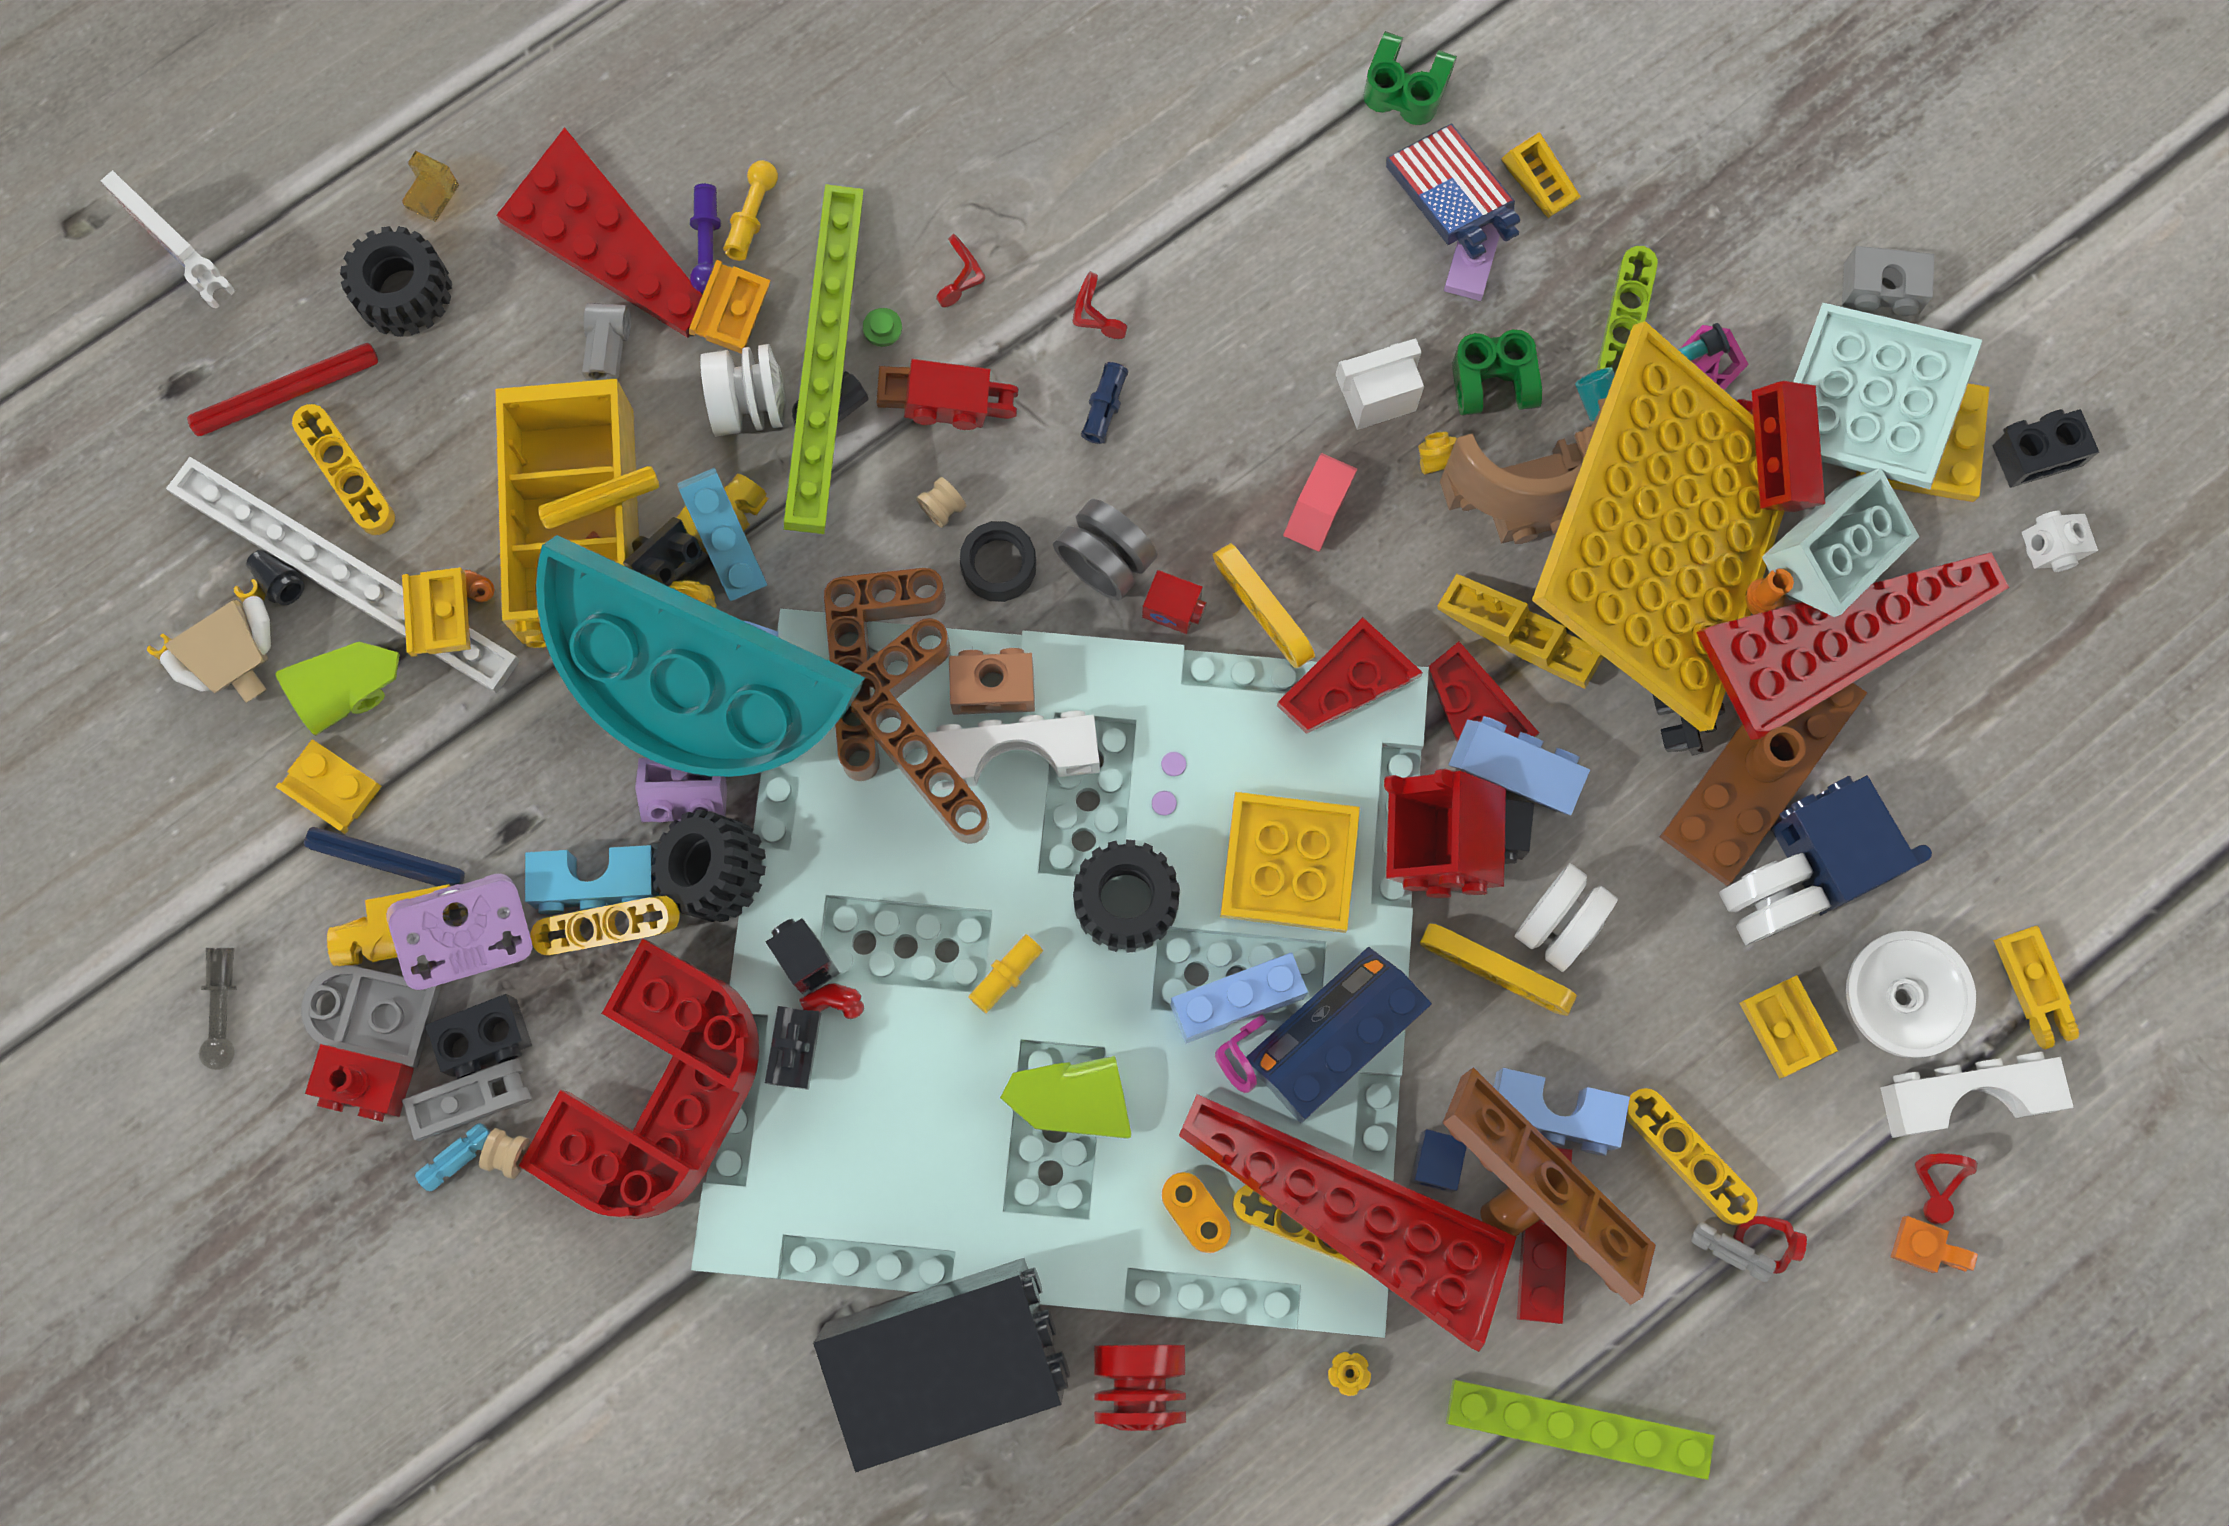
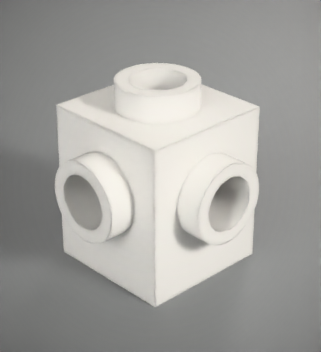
(2059, 541)

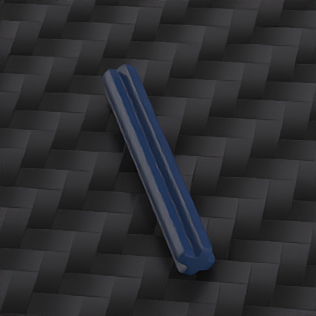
(382, 858)

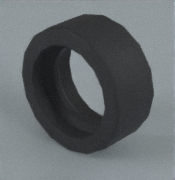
(998, 532)

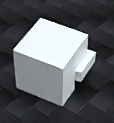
(1382, 383)

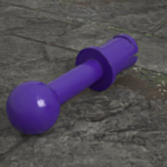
(705, 221)

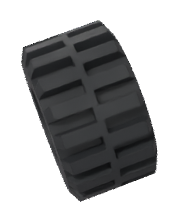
(376, 261)
(1118, 861)
(732, 871)

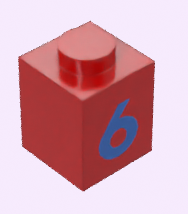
(1173, 602)

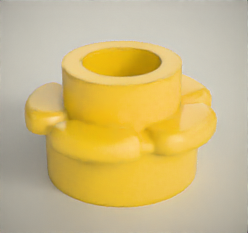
(1337, 1373)

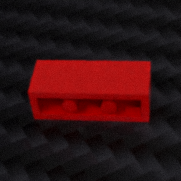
(1788, 446)

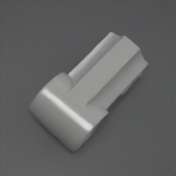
(605, 330)

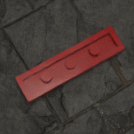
(1542, 1272)

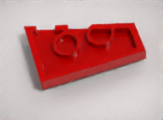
(1348, 677)
(1471, 693)

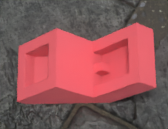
(1320, 502)

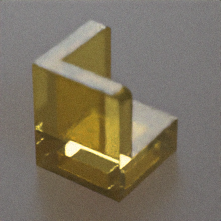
(432, 186)

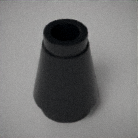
(275, 578)

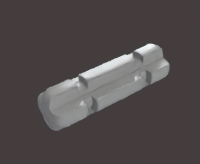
(1733, 1252)

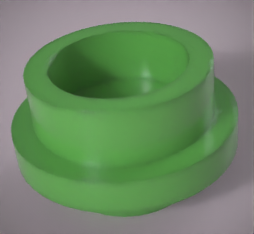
(882, 327)

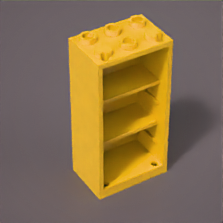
(547, 448)

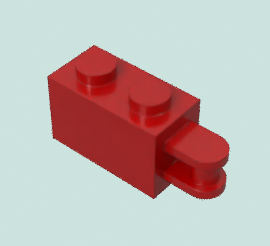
(955, 395)

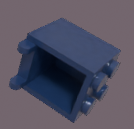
(1847, 840)

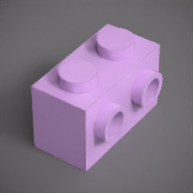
(669, 793)

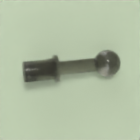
(217, 1050)

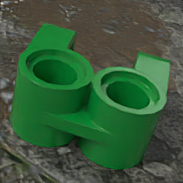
(1405, 86)
(1522, 372)

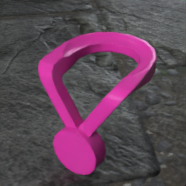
(1225, 1065)

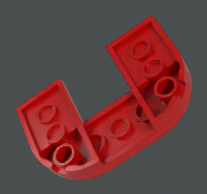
(689, 1112)

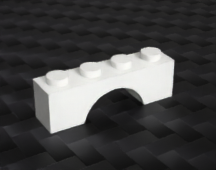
(1064, 742)
(2025, 1088)

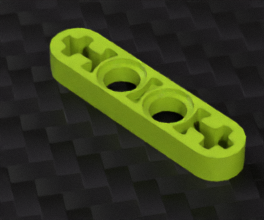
(1619, 314)

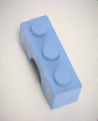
(1237, 997)
(1595, 1122)

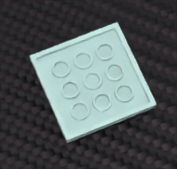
(1885, 391)

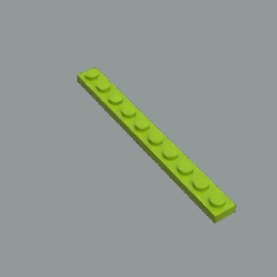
(823, 361)

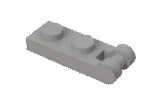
(465, 1100)

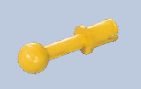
(744, 224)

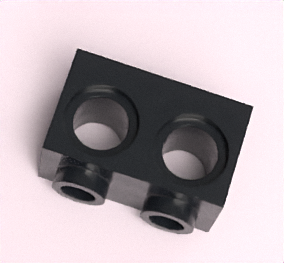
(2047, 452)
(801, 955)
(477, 1026)

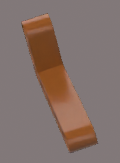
(854, 620)
(909, 734)

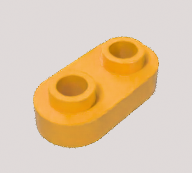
(1196, 1212)

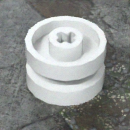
(1772, 894)
(1571, 921)

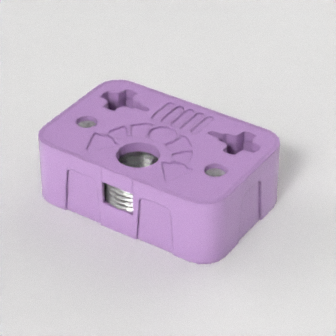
(462, 944)

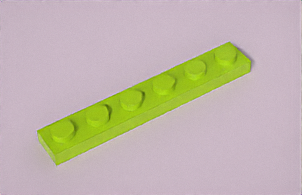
(1580, 1429)

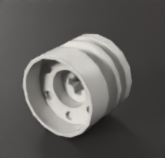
(742, 390)

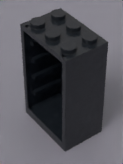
(942, 1364)

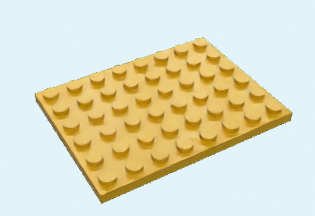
(1661, 527)

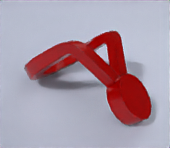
(951, 293)
(1109, 327)
(1938, 1208)
(1796, 1241)

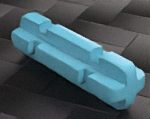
(453, 1158)

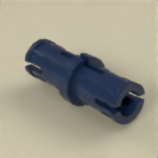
(1104, 403)

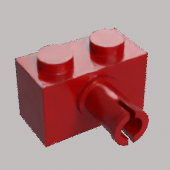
(358, 1081)

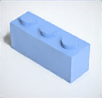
(1520, 765)

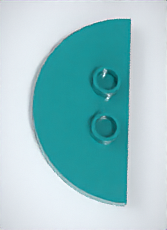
(679, 673)

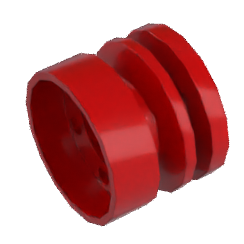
(1139, 1385)

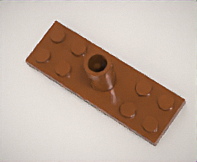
(1753, 785)
(1546, 1188)

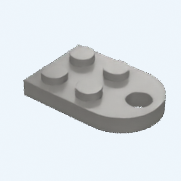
(371, 1014)

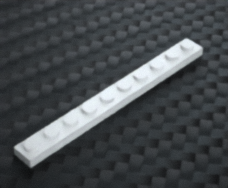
(325, 564)

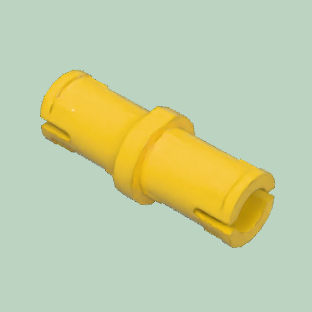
(1005, 973)

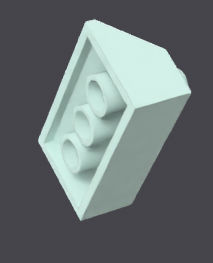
(1844, 543)

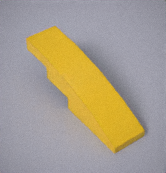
(1520, 631)

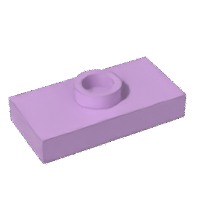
(1467, 275)

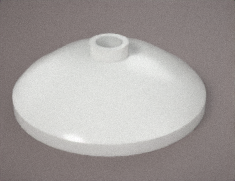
(1936, 990)

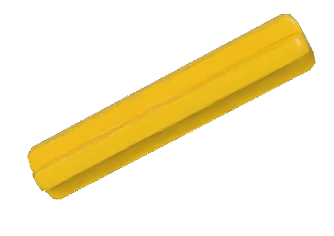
(598, 497)

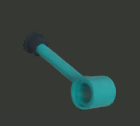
(1597, 384)

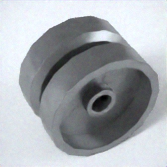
(1105, 549)

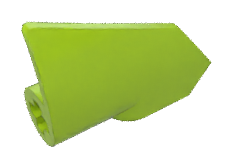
(338, 683)
(1071, 1098)

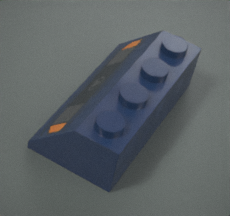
(1337, 1033)

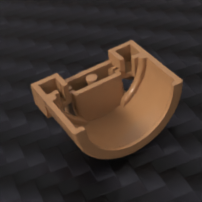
(1520, 497)

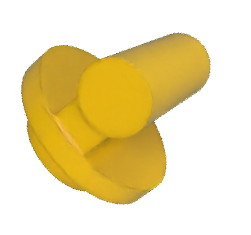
(1435, 451)

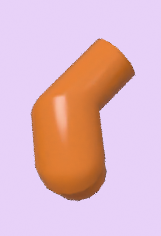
(478, 586)

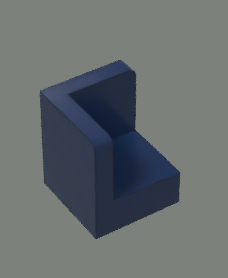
(1438, 1161)

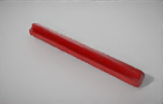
(282, 389)

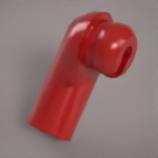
(837, 997)

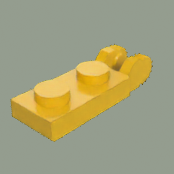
(2037, 985)

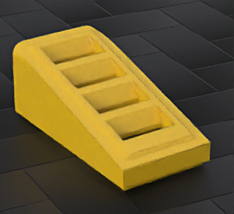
(1546, 159)

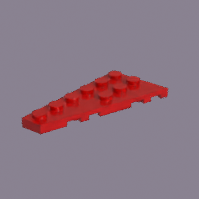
(588, 225)

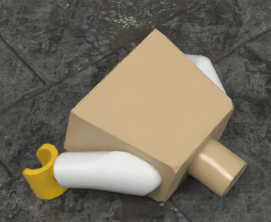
(222, 647)

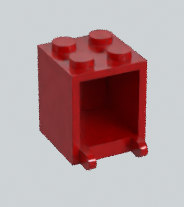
(1445, 833)

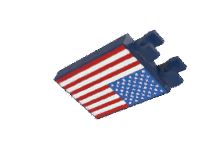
(1454, 189)

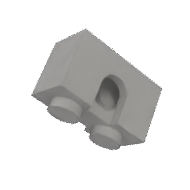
(1905, 271)

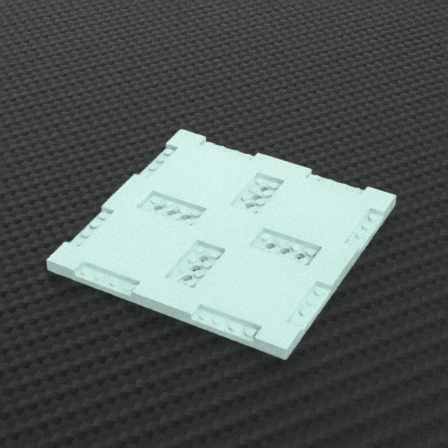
(901, 1148)

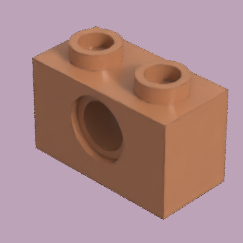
(1011, 695)

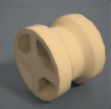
(941, 502)
(503, 1153)

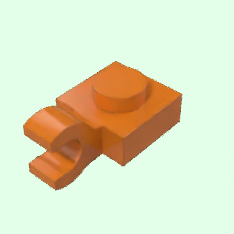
(1926, 1247)

